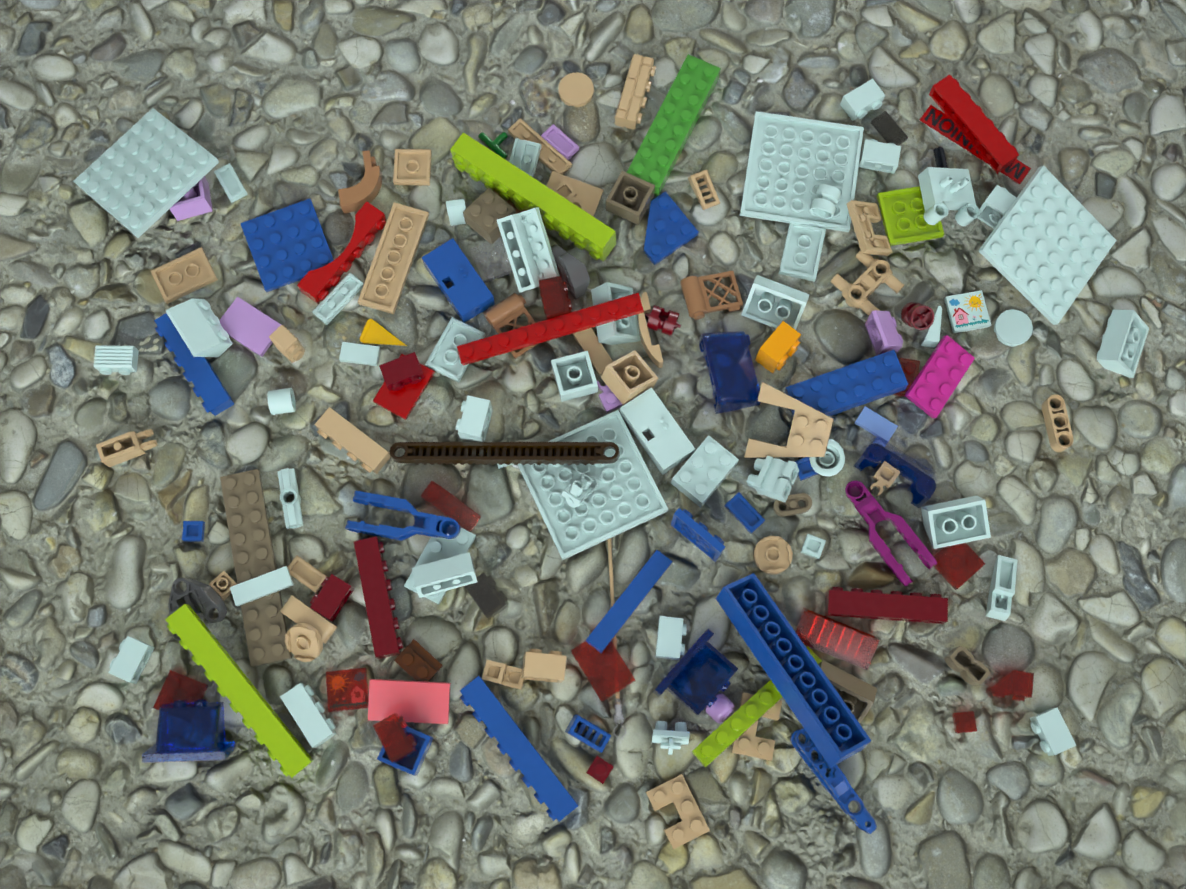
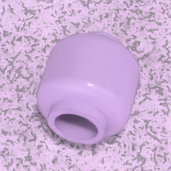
(721, 709)

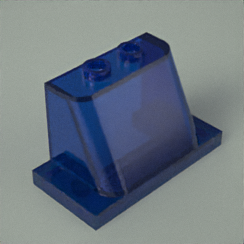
(698, 675)
(190, 733)

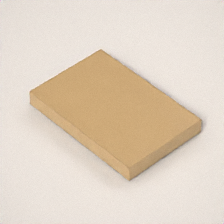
(586, 193)
(184, 275)

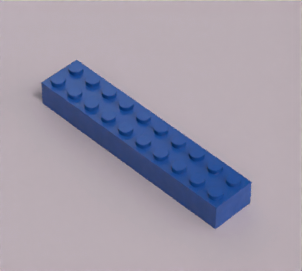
(793, 670)

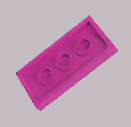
(939, 376)

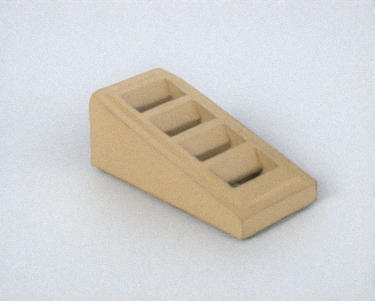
(707, 181)

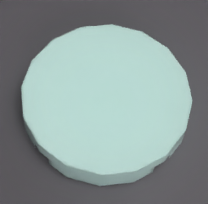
(1013, 327)

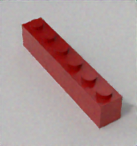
(974, 123)

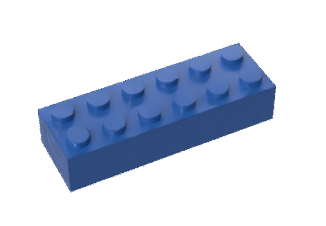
(851, 385)

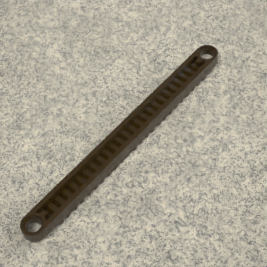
(505, 452)

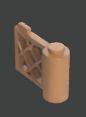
(697, 299)
(505, 313)

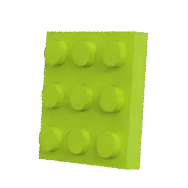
(904, 217)

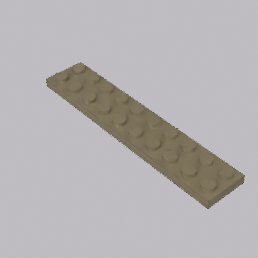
(254, 557)

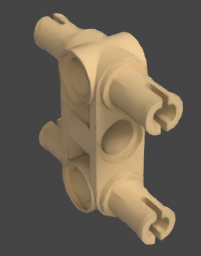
(867, 283)

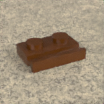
(418, 662)

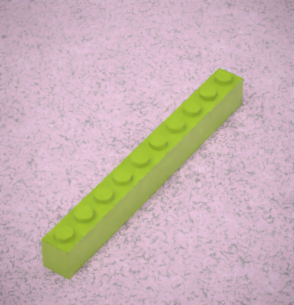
(239, 690)

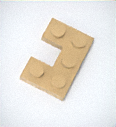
(862, 216)
(755, 746)
(692, 821)

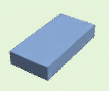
(875, 424)

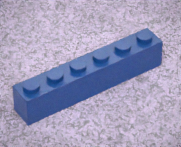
(196, 369)

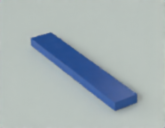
(628, 601)

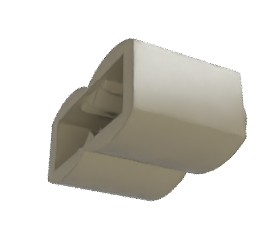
(971, 670)

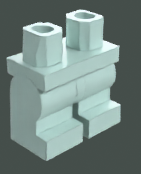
(774, 477)

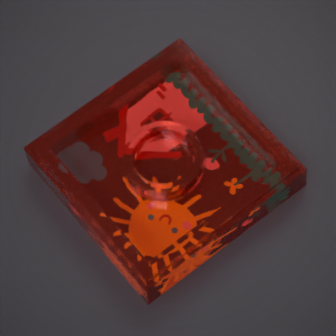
(347, 689)

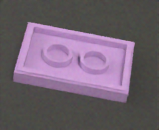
(249, 326)

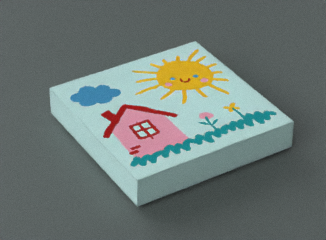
(967, 311)

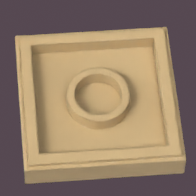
(412, 167)

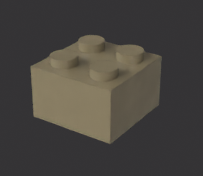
(630, 197)
(485, 212)

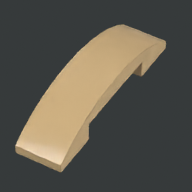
(652, 351)

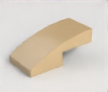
(503, 674)

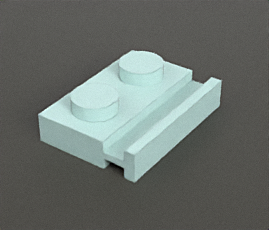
(525, 155)

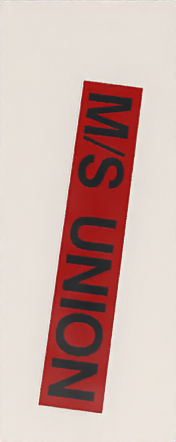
(942, 124)

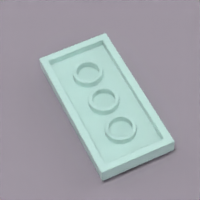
(441, 548)

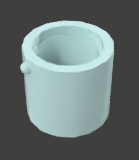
(281, 401)

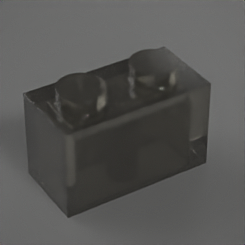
(486, 596)

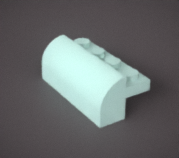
(528, 248)

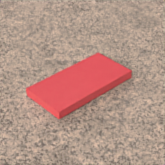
(412, 699)

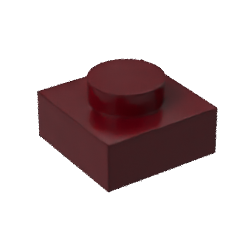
(600, 769)

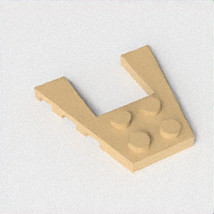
(807, 434)

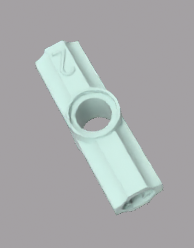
(291, 510)

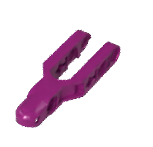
(873, 514)

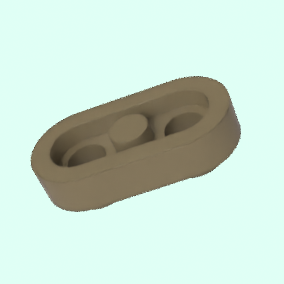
(792, 506)

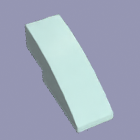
(1002, 588)

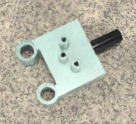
(947, 190)

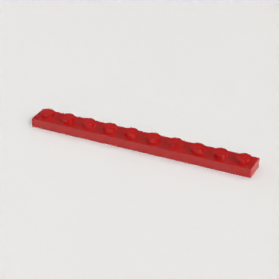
(550, 329)

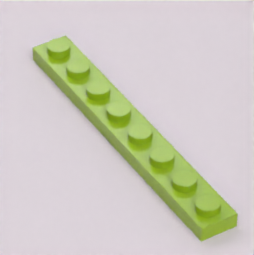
(740, 721)

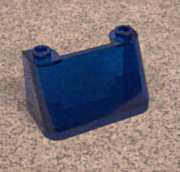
(730, 370)
(922, 477)

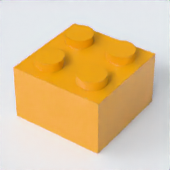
(777, 347)

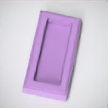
(560, 142)

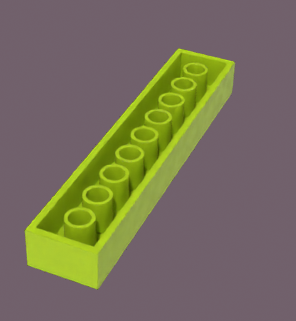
(529, 193)

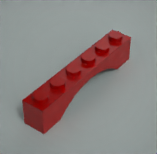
(319, 281)

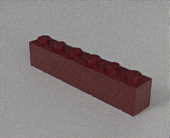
(377, 597)
(886, 606)

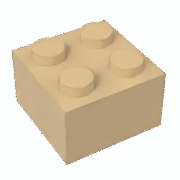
(629, 377)
(543, 666)

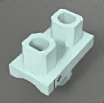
(578, 491)
(670, 739)

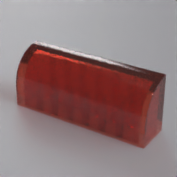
(836, 638)

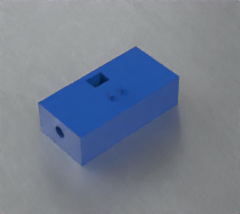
(458, 280)

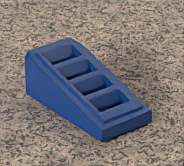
(572, 725)

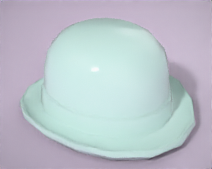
(832, 462)

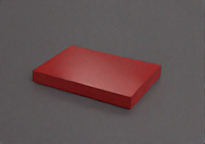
(403, 400)

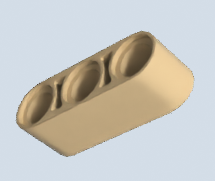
(1053, 431)
(301, 613)

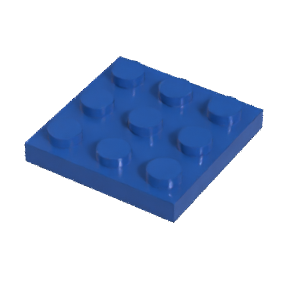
(698, 534)

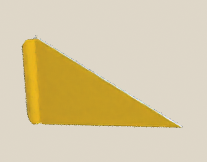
(376, 334)

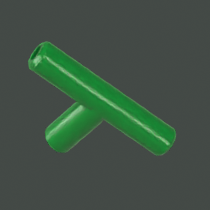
(494, 145)

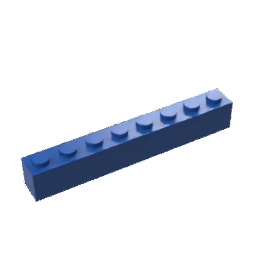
(519, 749)

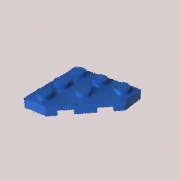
(666, 229)

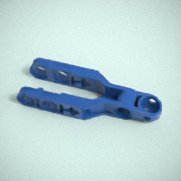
(424, 523)
(835, 783)

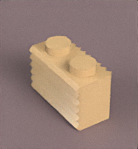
(287, 344)

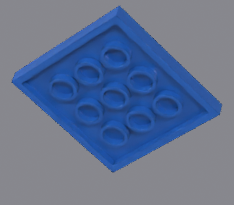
(287, 244)

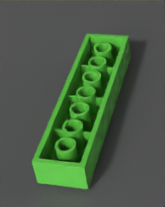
(674, 122)

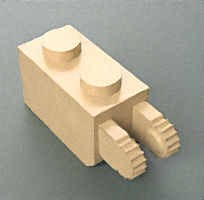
(125, 447)

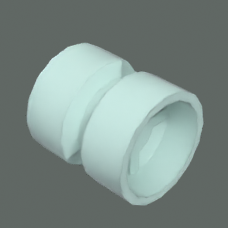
(825, 201)

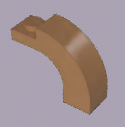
(366, 190)

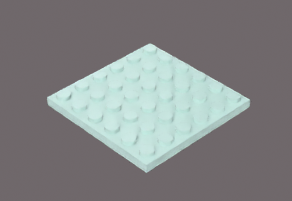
(791, 161)
(146, 172)
(1047, 245)
(621, 494)

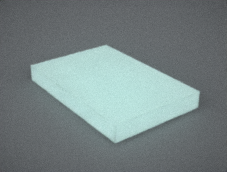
(802, 251)
(445, 355)

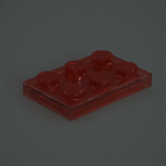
(604, 670)

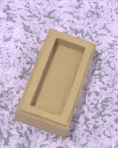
(306, 574)

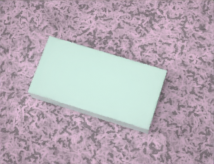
(230, 183)
(455, 211)
(359, 354)

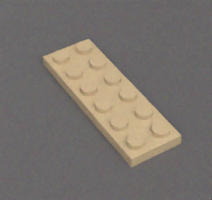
(393, 258)

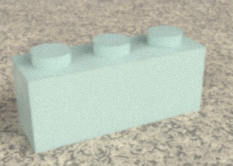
(444, 575)
(308, 714)

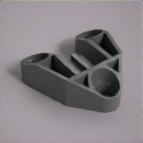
(571, 271)
(200, 597)

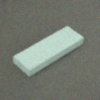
(338, 298)
(261, 586)

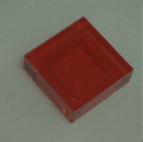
(964, 722)

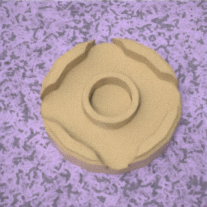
(576, 89)
(772, 555)
(304, 642)

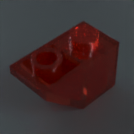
(1014, 684)

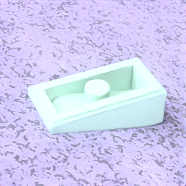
(932, 334)

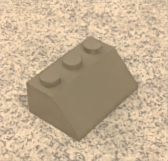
(855, 693)

